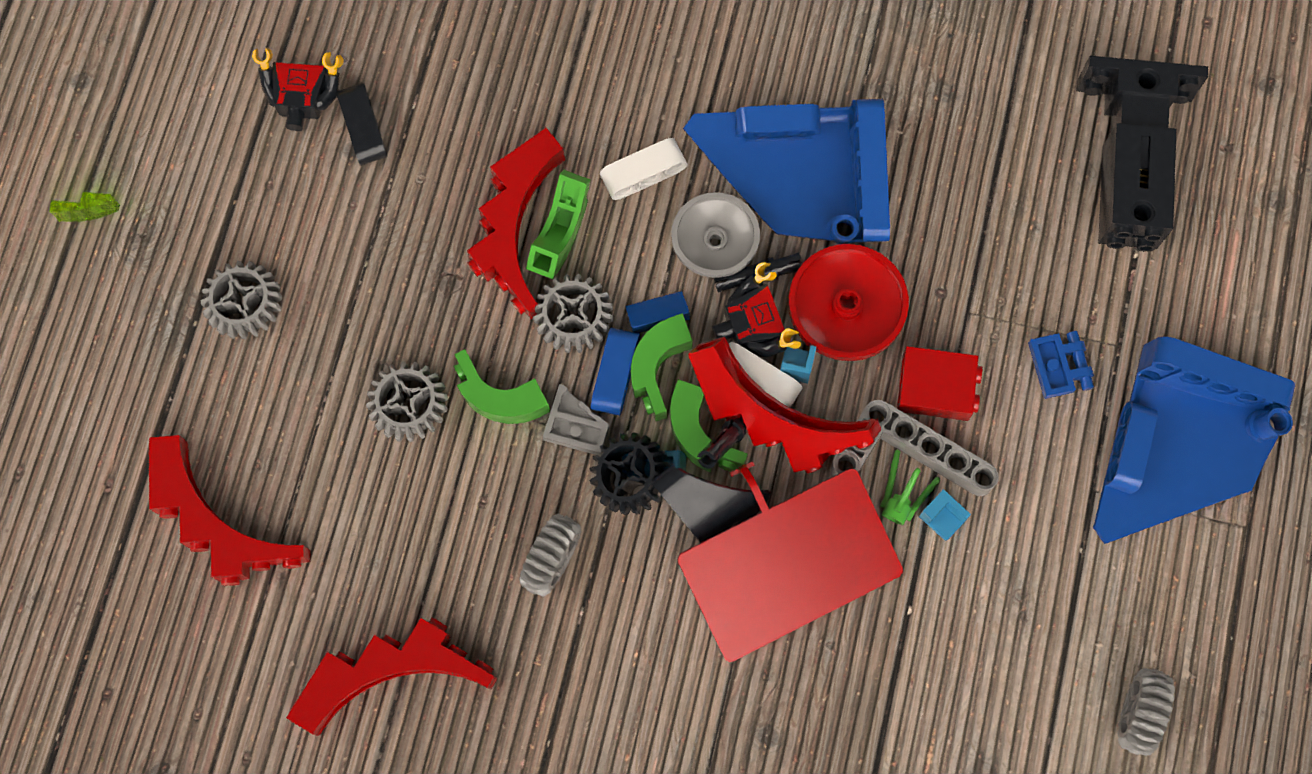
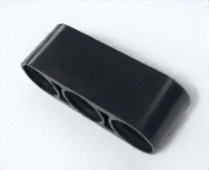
(361, 124)

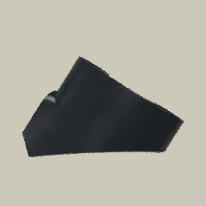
(705, 505)

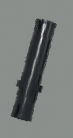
(780, 266)
(732, 432)

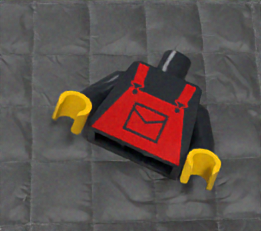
(299, 89)
(755, 318)

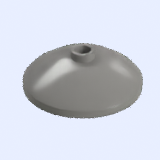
(721, 218)

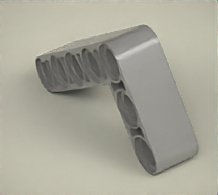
(913, 447)

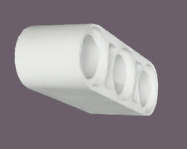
(643, 169)
(767, 376)

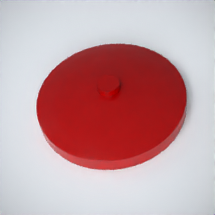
(848, 302)

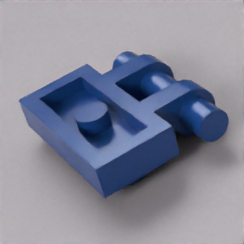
(1053, 368)

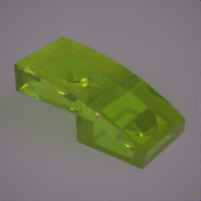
(90, 207)

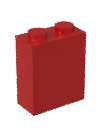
(939, 383)

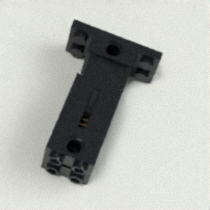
(1141, 146)

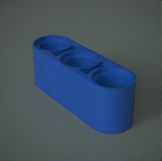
(614, 371)

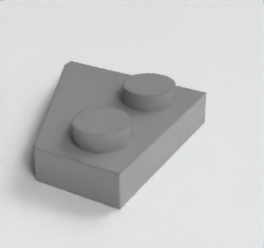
(574, 424)

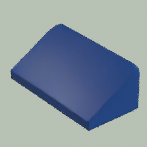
(653, 311)

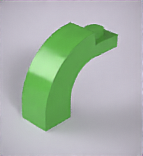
(562, 226)
(655, 347)
(501, 406)
(687, 431)

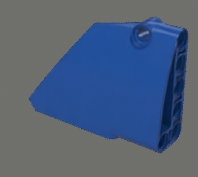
(804, 166)
(1189, 436)

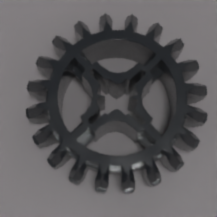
(618, 498)

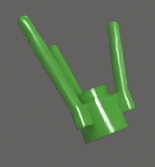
(897, 508)

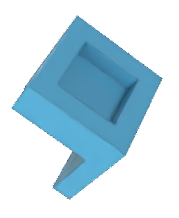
(798, 363)
(944, 515)

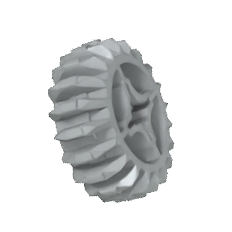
(581, 304)
(217, 305)
(417, 398)
(550, 554)
(1146, 711)

